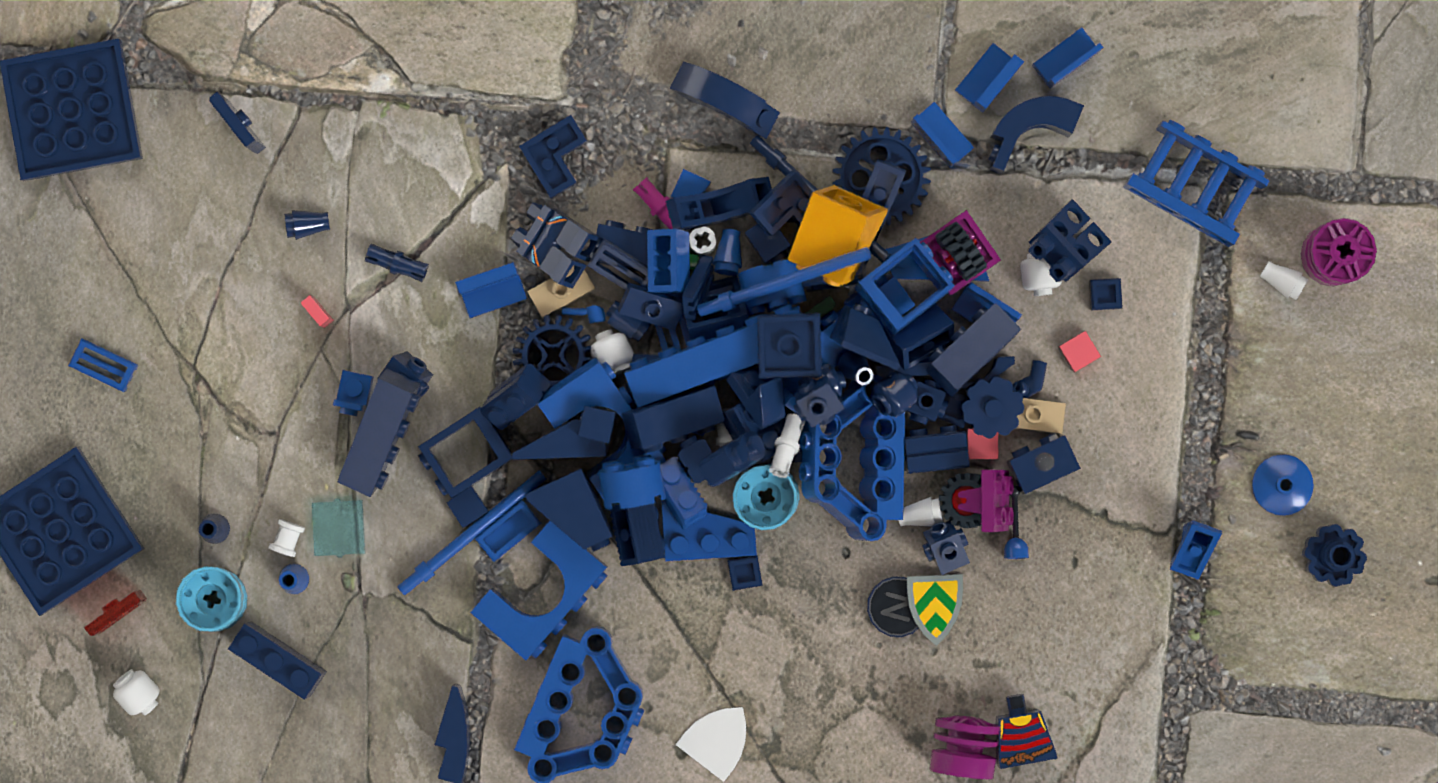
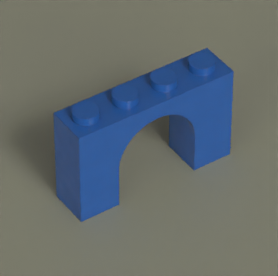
(592, 387)
(526, 631)

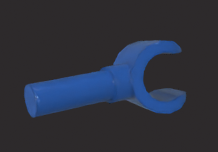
(595, 313)

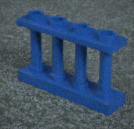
(1197, 213)

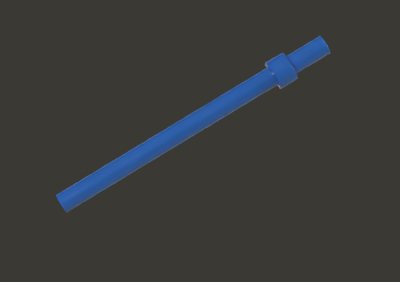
(729, 300)
(425, 570)

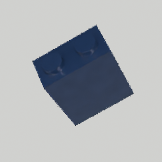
(574, 509)

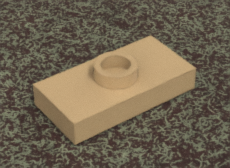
(552, 296)
(1042, 416)

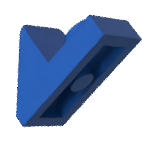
(1195, 549)

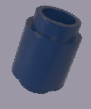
(627, 325)

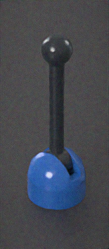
(1016, 547)

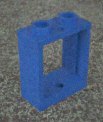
(882, 306)

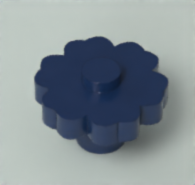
(992, 406)
(1334, 555)

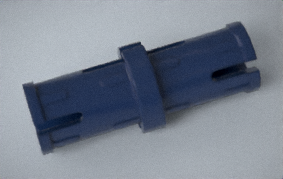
(396, 262)

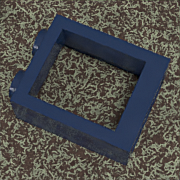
(491, 434)

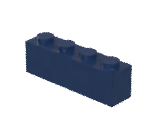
(379, 432)

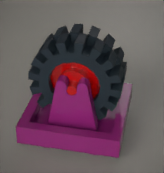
(962, 250)
(979, 500)

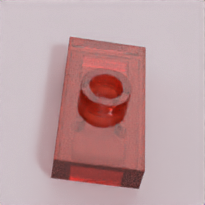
(114, 612)

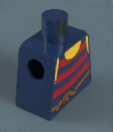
(1022, 735)

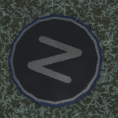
(890, 608)

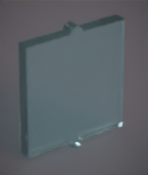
(338, 528)

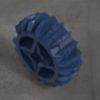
(564, 345)

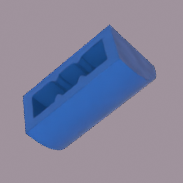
(668, 260)

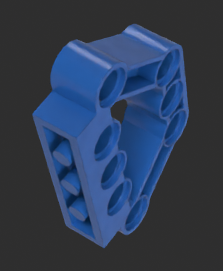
(888, 473)
(581, 757)

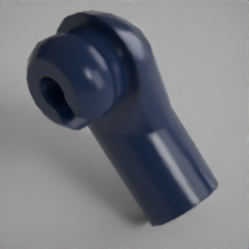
(1034, 382)

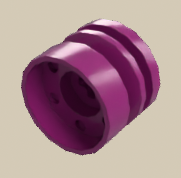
(1323, 260)
(964, 747)

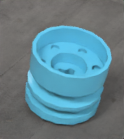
(749, 502)
(193, 602)

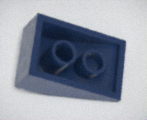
(563, 444)

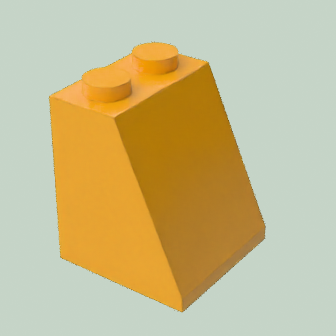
(834, 226)

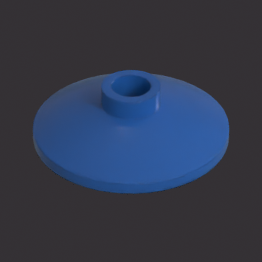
(1267, 484)

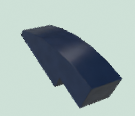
(455, 737)

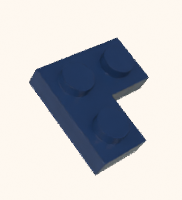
(546, 153)
(783, 202)

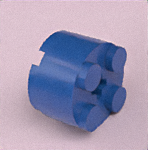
(793, 294)
(631, 483)

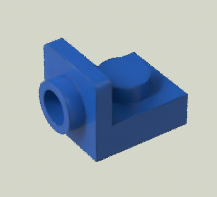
(353, 392)

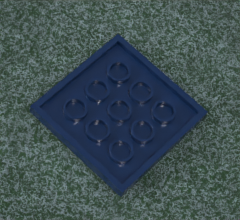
(71, 109)
(62, 531)

